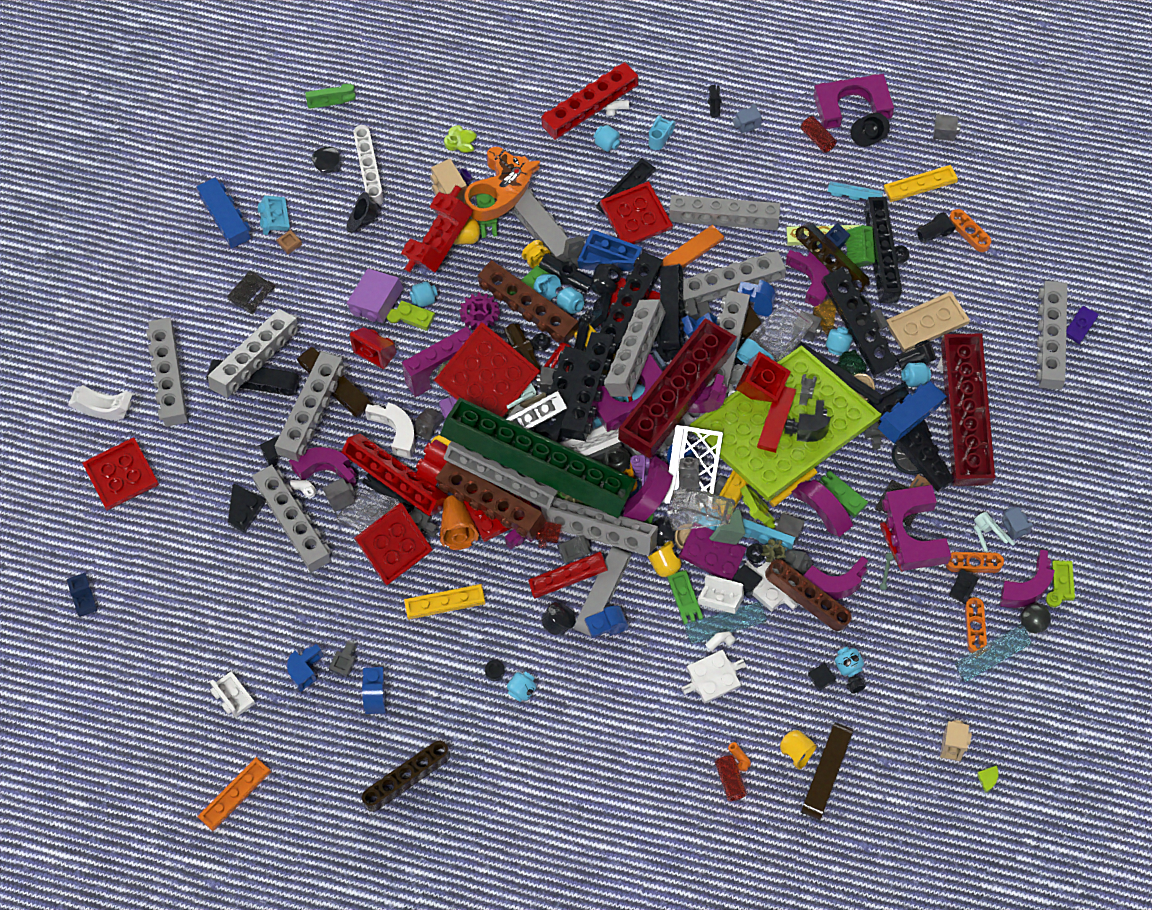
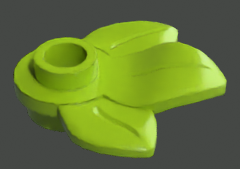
(459, 139)

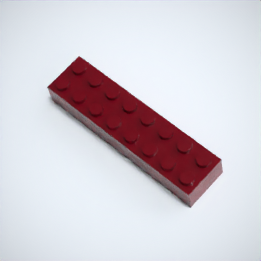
(677, 388)
(967, 410)

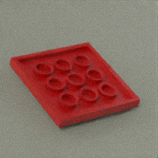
(486, 372)

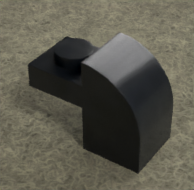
(813, 427)

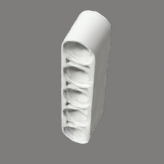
(364, 143)

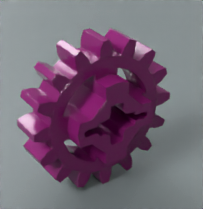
(479, 311)

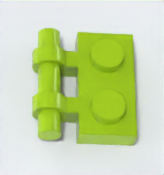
(757, 507)

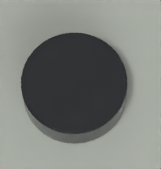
(494, 670)

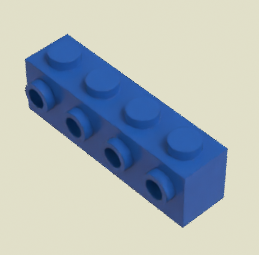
(223, 212)
(911, 412)

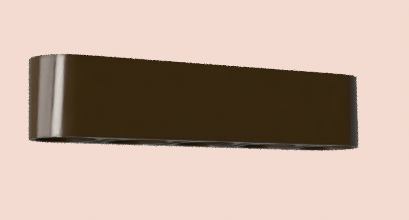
(828, 248)
(345, 392)
(827, 771)
(401, 785)

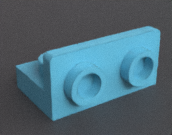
(273, 214)

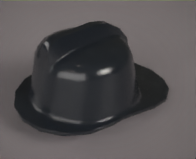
(870, 129)
(363, 212)

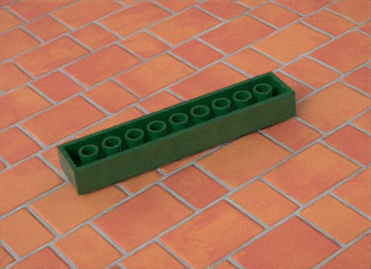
(538, 457)

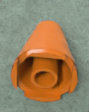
(457, 525)

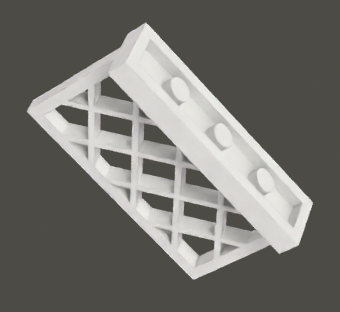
(595, 441)
(678, 452)

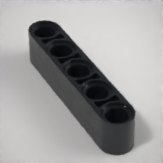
(672, 301)
(267, 380)

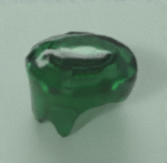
(852, 362)

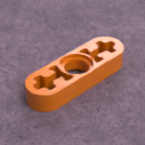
(972, 239)
(989, 568)
(969, 618)

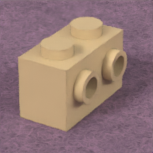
(955, 740)

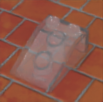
(782, 330)
(366, 509)
(698, 509)

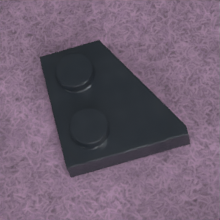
(243, 508)

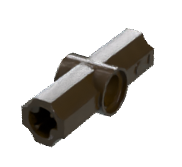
(520, 343)

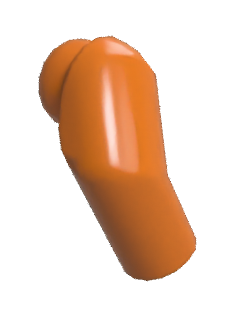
(741, 757)

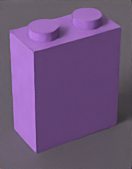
(375, 295)

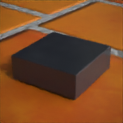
(821, 677)

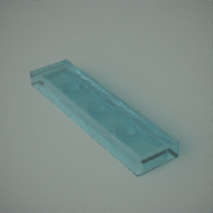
(724, 622)
(993, 653)

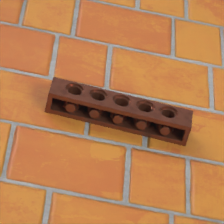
(493, 272)
(528, 526)

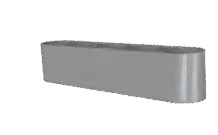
(604, 587)

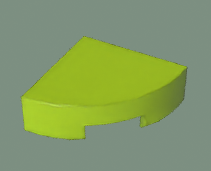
(988, 778)

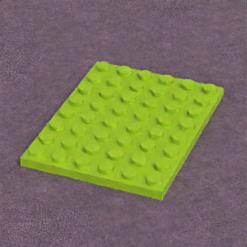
(744, 420)

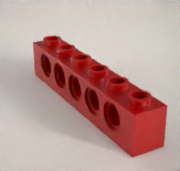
(589, 100)
(394, 474)

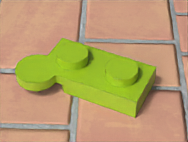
(411, 315)
(1062, 583)

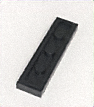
(637, 175)

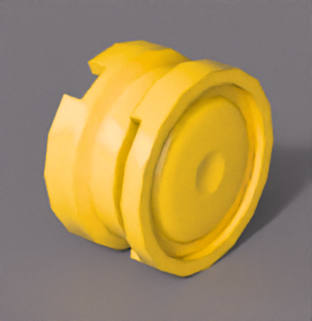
(534, 253)

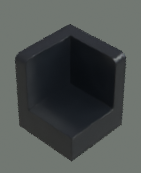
(269, 451)
(748, 578)
(963, 586)

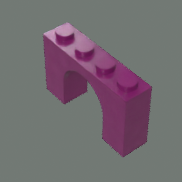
(871, 88)
(421, 365)
(613, 412)
(911, 552)

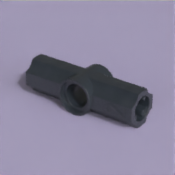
(557, 267)

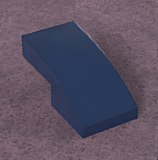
(838, 236)
(82, 594)

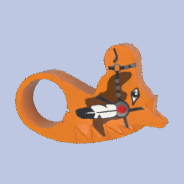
(508, 185)

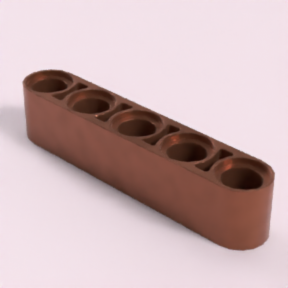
(812, 604)

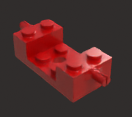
(441, 235)

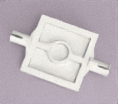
(768, 593)
(713, 676)

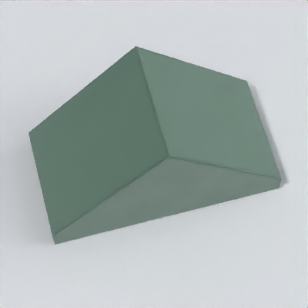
(731, 532)

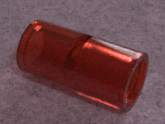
(818, 134)
(730, 778)

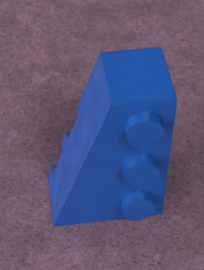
(608, 250)

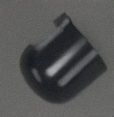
(601, 282)

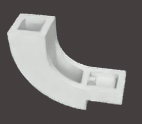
(100, 405)
(404, 440)

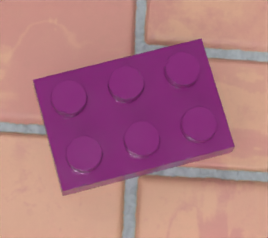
(712, 556)

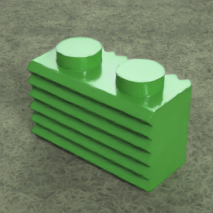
(861, 245)

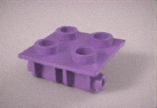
(640, 466)

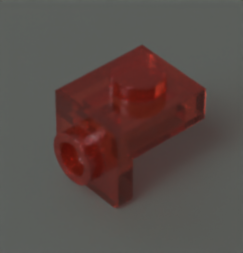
(548, 533)

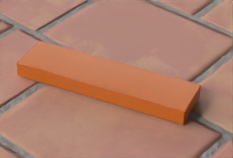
(694, 248)
(234, 794)

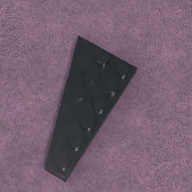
(917, 443)

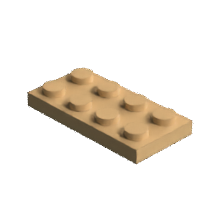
(927, 321)

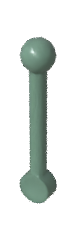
(889, 557)

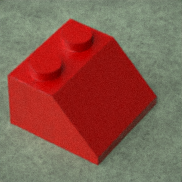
(372, 347)
(763, 379)

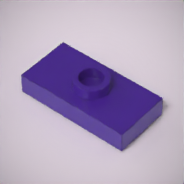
(1081, 324)

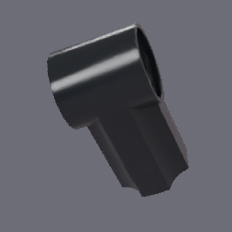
(938, 226)
(921, 353)

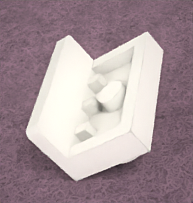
(721, 594)
(232, 693)

